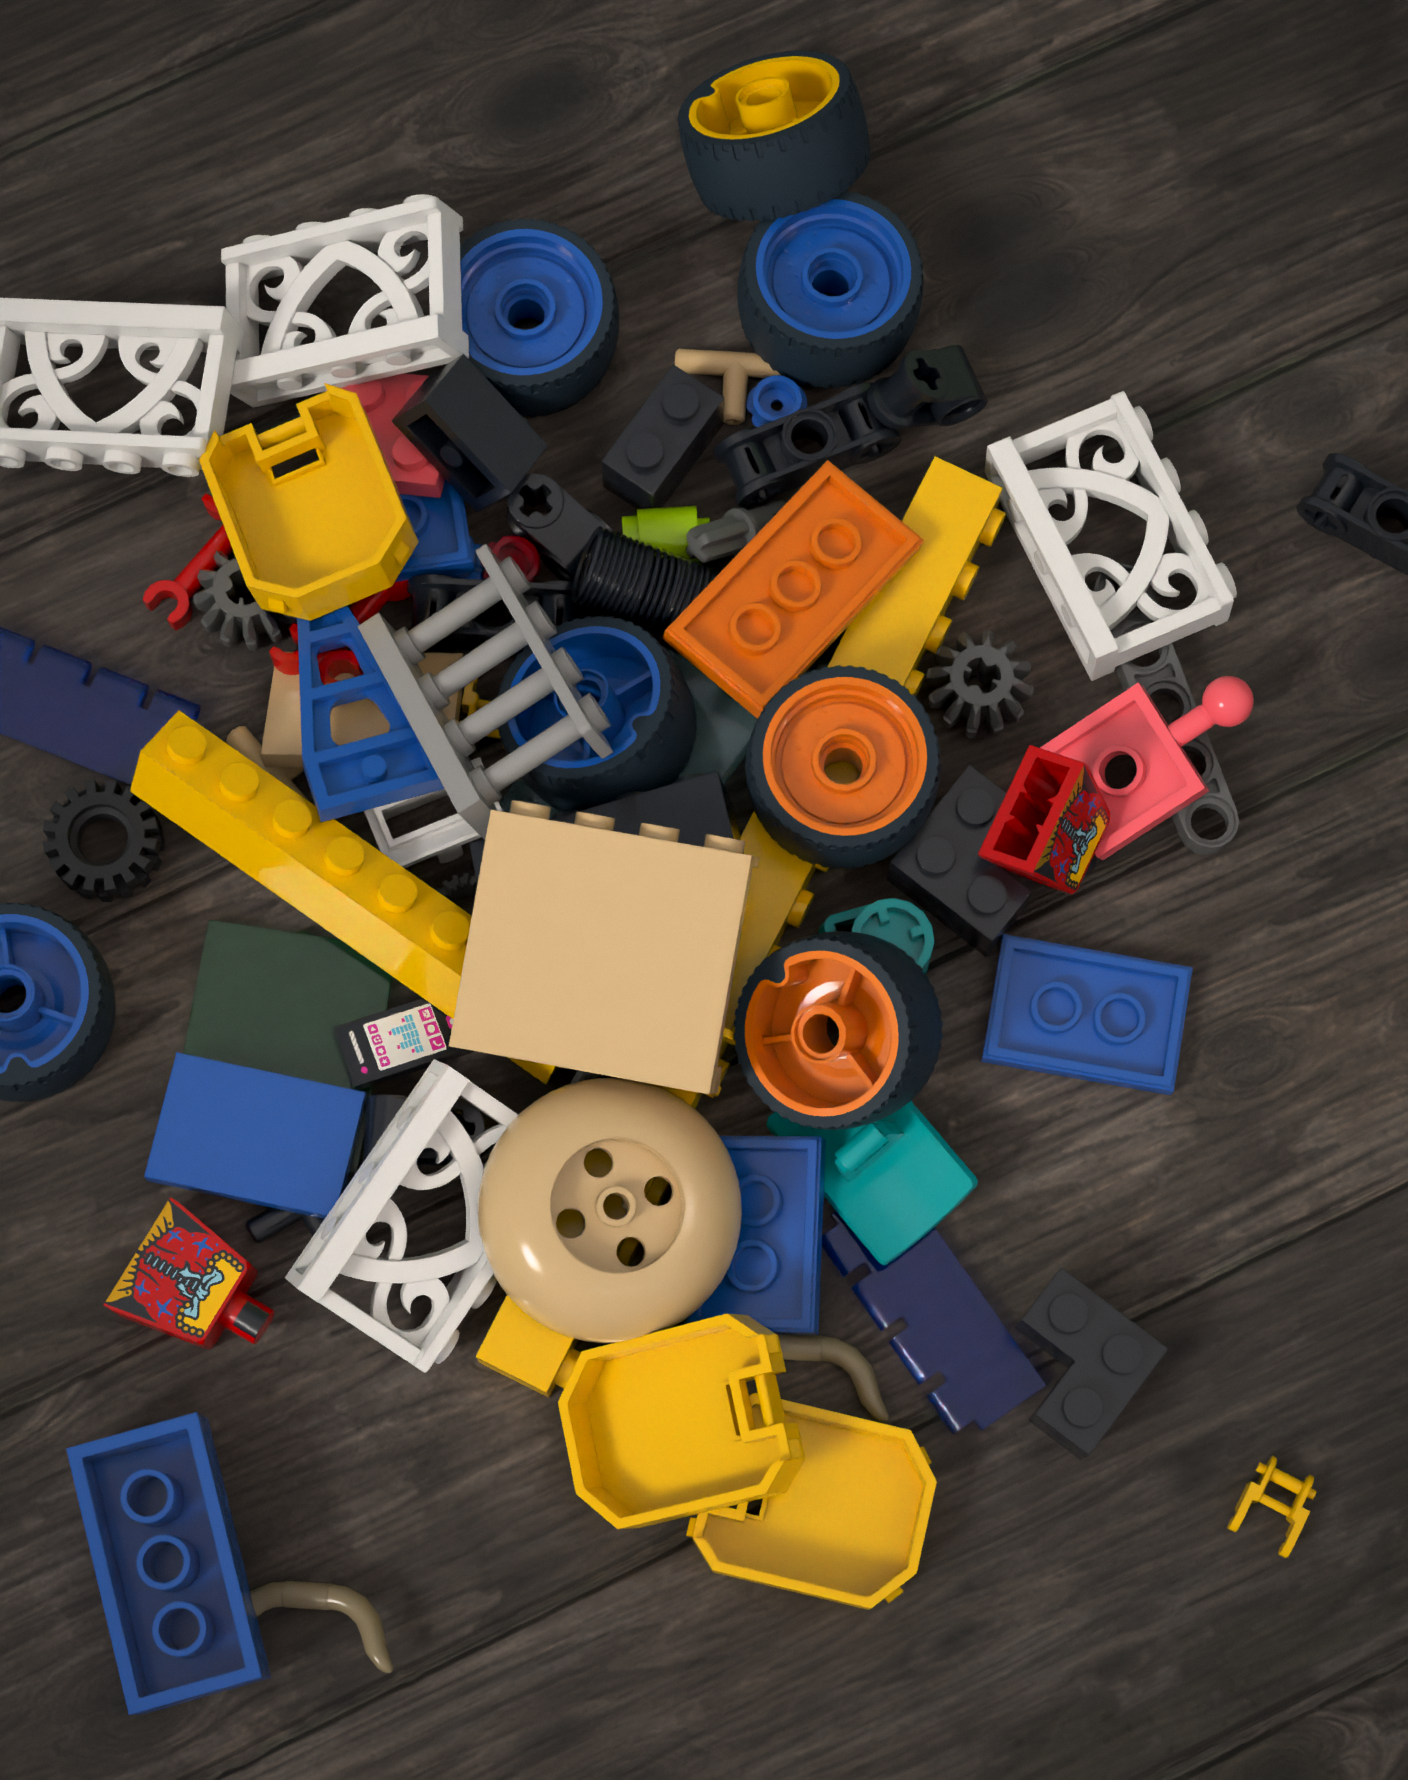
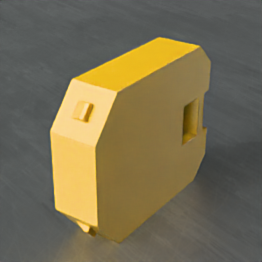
(322, 529)
(670, 1426)
(846, 1522)

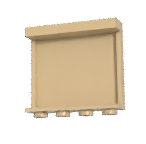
(603, 948)

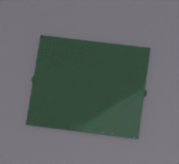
(274, 999)

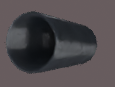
(617, 574)

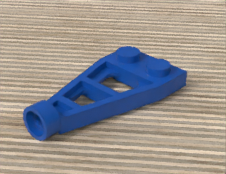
(364, 771)

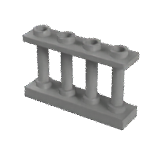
(425, 696)

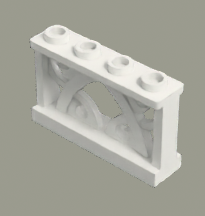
(308, 262)
(175, 330)
(1088, 613)
(341, 1238)

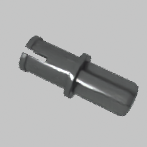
(730, 533)

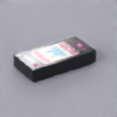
(394, 1043)

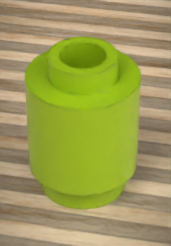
(663, 527)

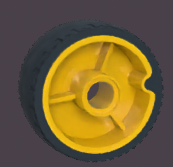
(774, 135)

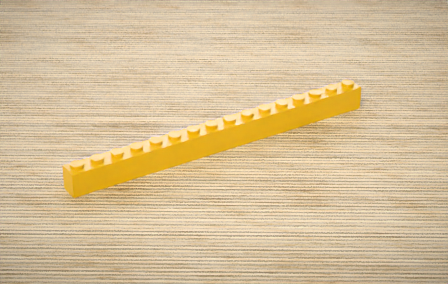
(891, 635)

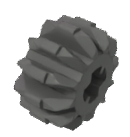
(230, 614)
(990, 666)

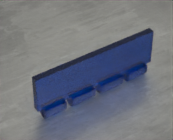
(87, 726)
(947, 1328)

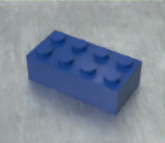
(168, 1563)

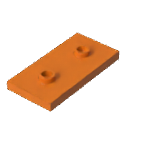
(793, 589)

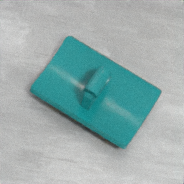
(888, 1178)

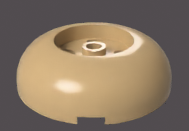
(579, 1281)

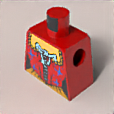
(1048, 822)
(189, 1284)

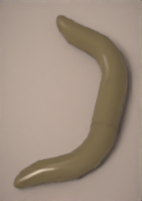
(846, 1356)
(329, 1597)

